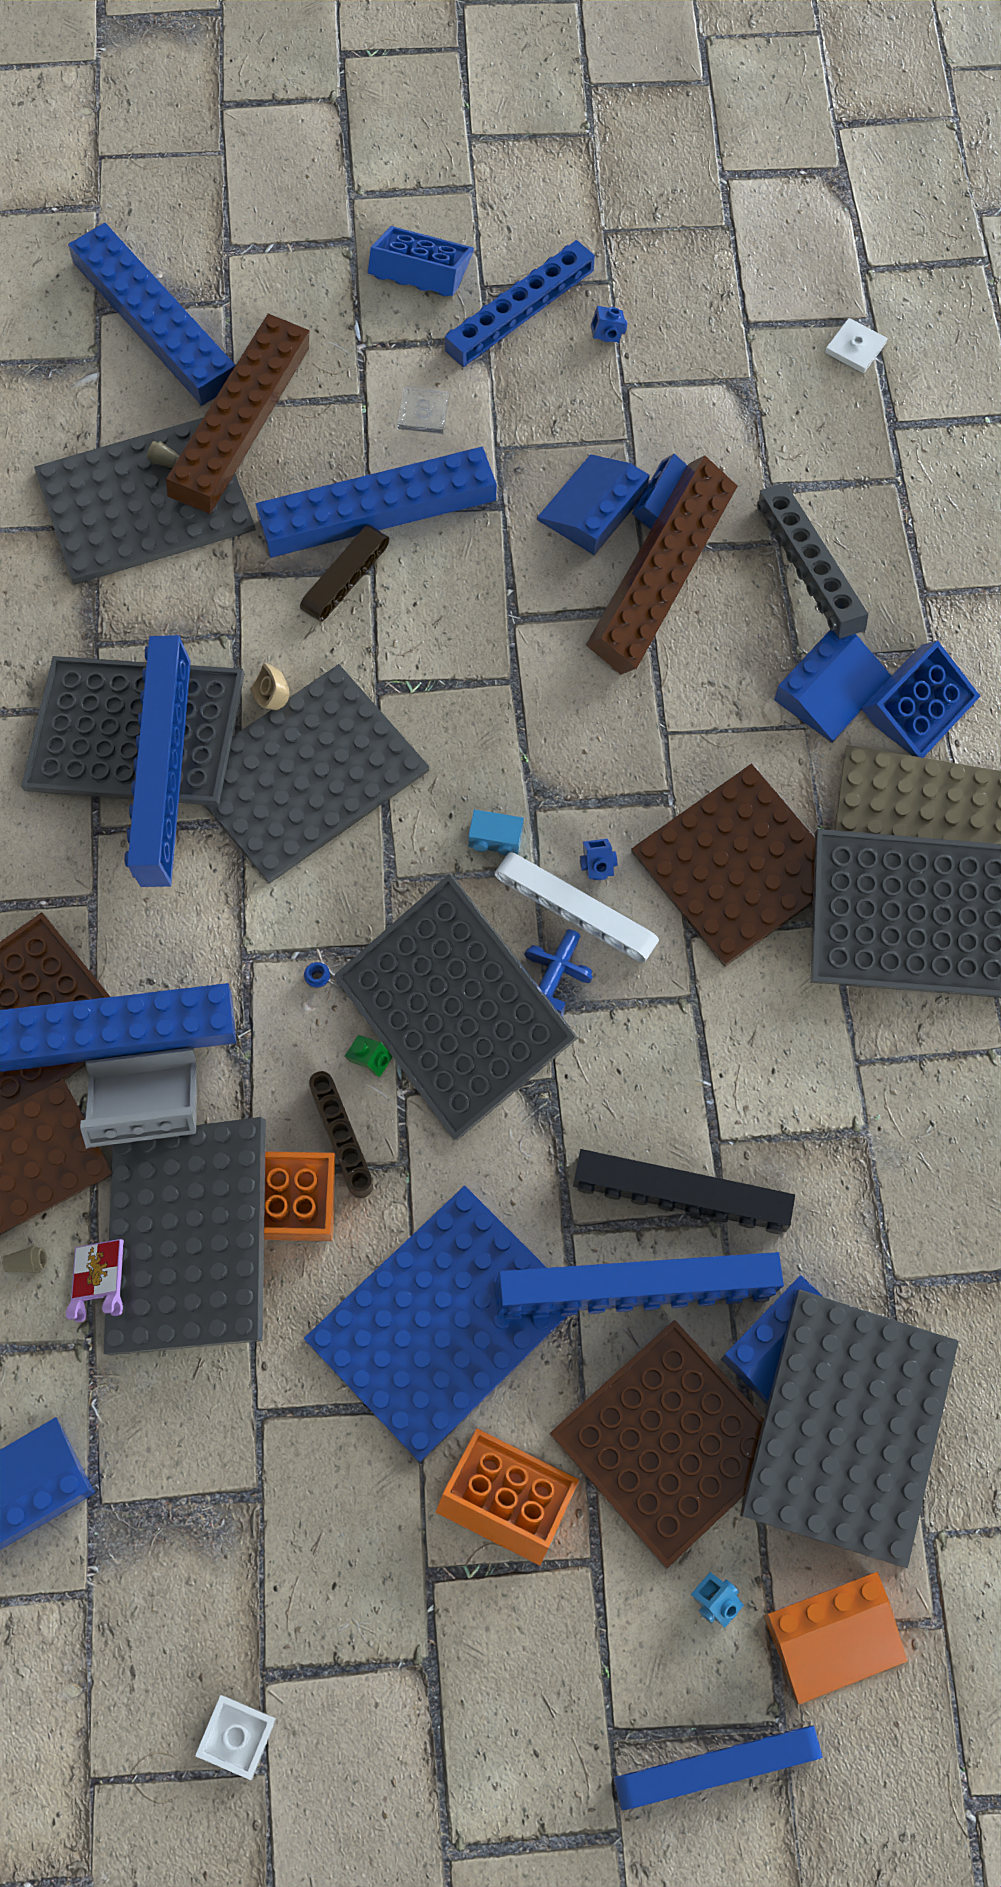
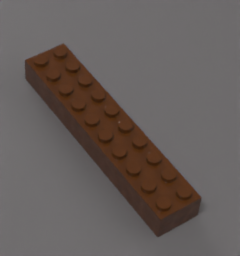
(237, 414)
(662, 566)

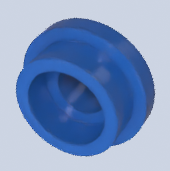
(317, 967)

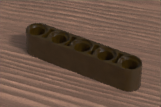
(344, 573)
(336, 1122)

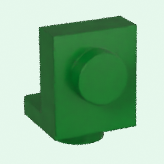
(369, 1054)

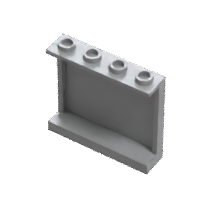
(141, 1097)

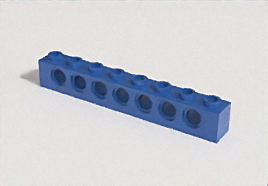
(519, 303)

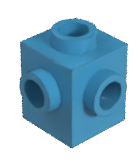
(717, 1600)

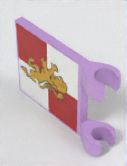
(96, 1276)

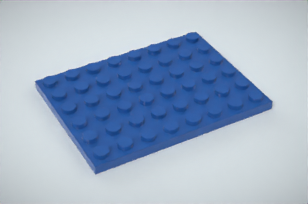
(425, 1326)

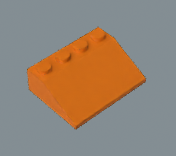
(299, 1196)
(507, 1496)
(836, 1637)

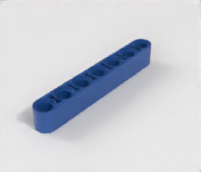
(717, 1767)

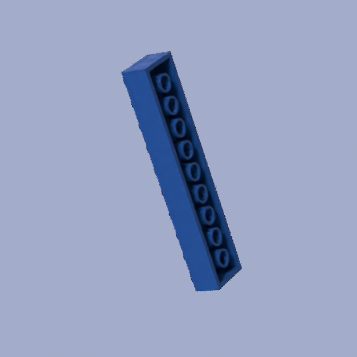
(152, 312)
(376, 500)
(158, 762)
(116, 1027)
(638, 1284)

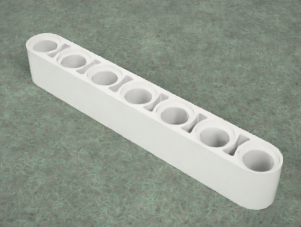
(576, 907)

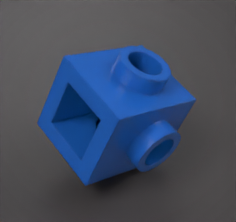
(608, 324)
(598, 859)

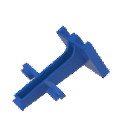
(558, 965)

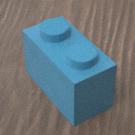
(495, 832)

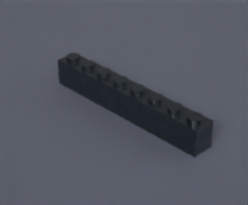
(684, 1191)

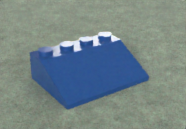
(419, 260)
(595, 501)
(832, 684)
(921, 700)
(758, 1350)
(38, 1481)

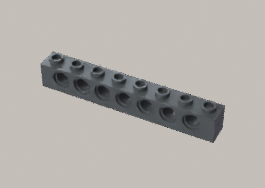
(812, 561)

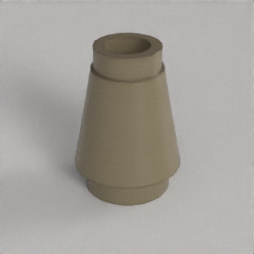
(162, 454)
(26, 1260)

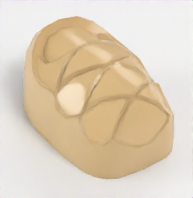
(270, 688)

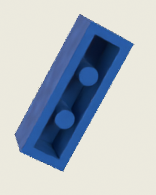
(659, 490)

